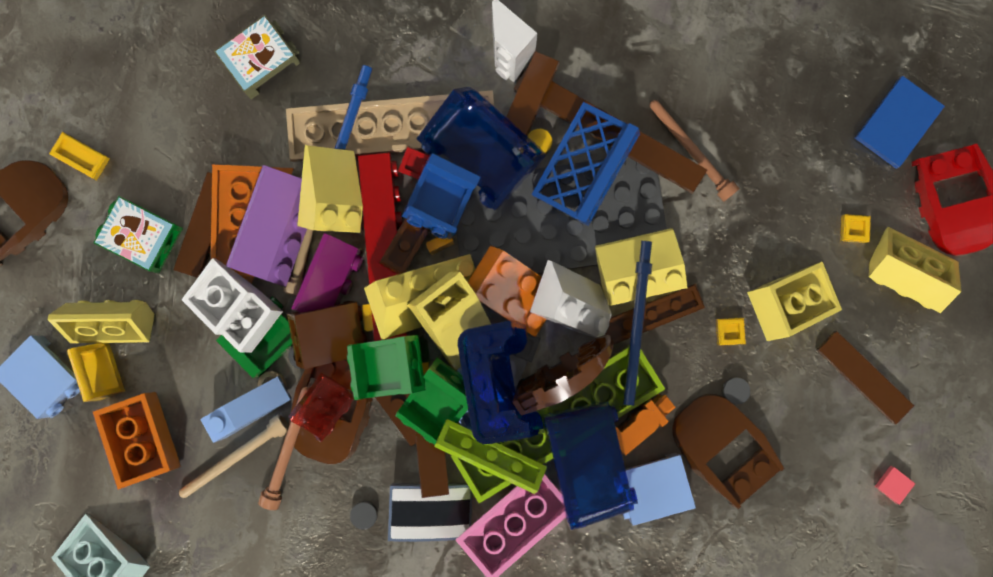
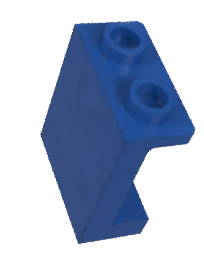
(440, 197)

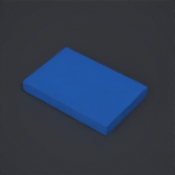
(899, 122)

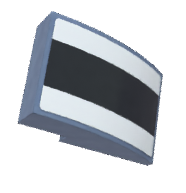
(430, 517)

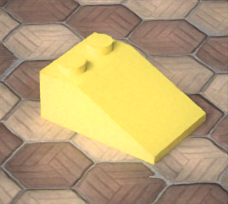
(330, 191)
(794, 302)

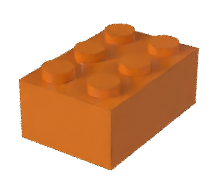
(507, 288)
(136, 439)

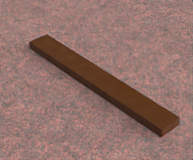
(645, 150)

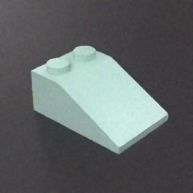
(98, 552)

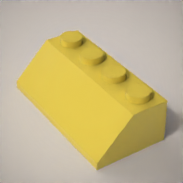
(392, 294)

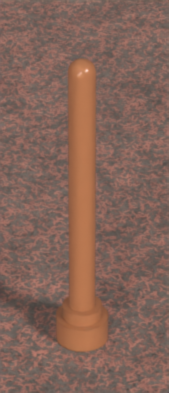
(724, 187)
(271, 496)

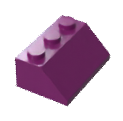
(328, 275)

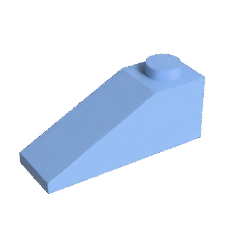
(245, 409)

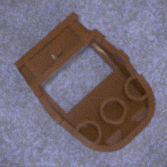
(35, 197)
(570, 375)
(708, 428)
(346, 434)

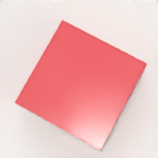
(894, 485)

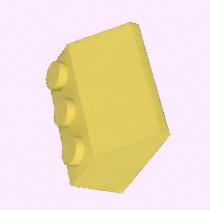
(618, 265)
(915, 270)
(104, 321)

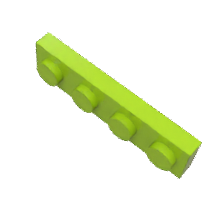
(491, 457)

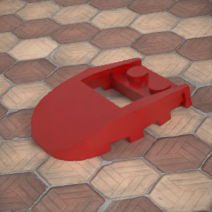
(962, 226)

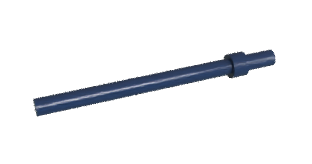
(643, 269)

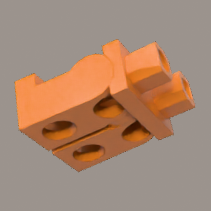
(643, 422)

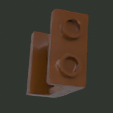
(325, 333)

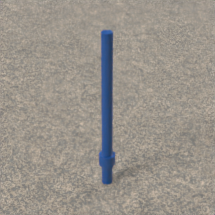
(358, 94)

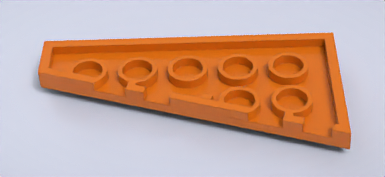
(230, 198)

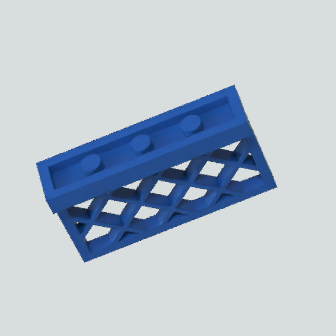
(608, 168)

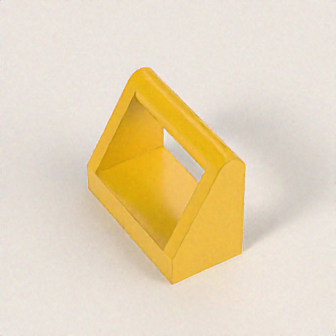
(101, 371)

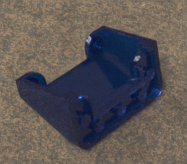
(483, 142)
(490, 382)
(589, 464)

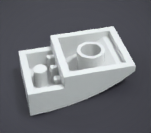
(231, 306)

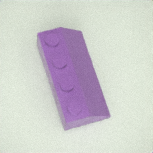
(269, 230)

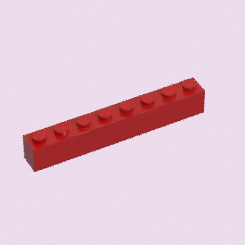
(379, 215)

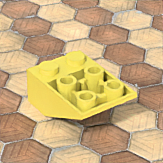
(447, 311)

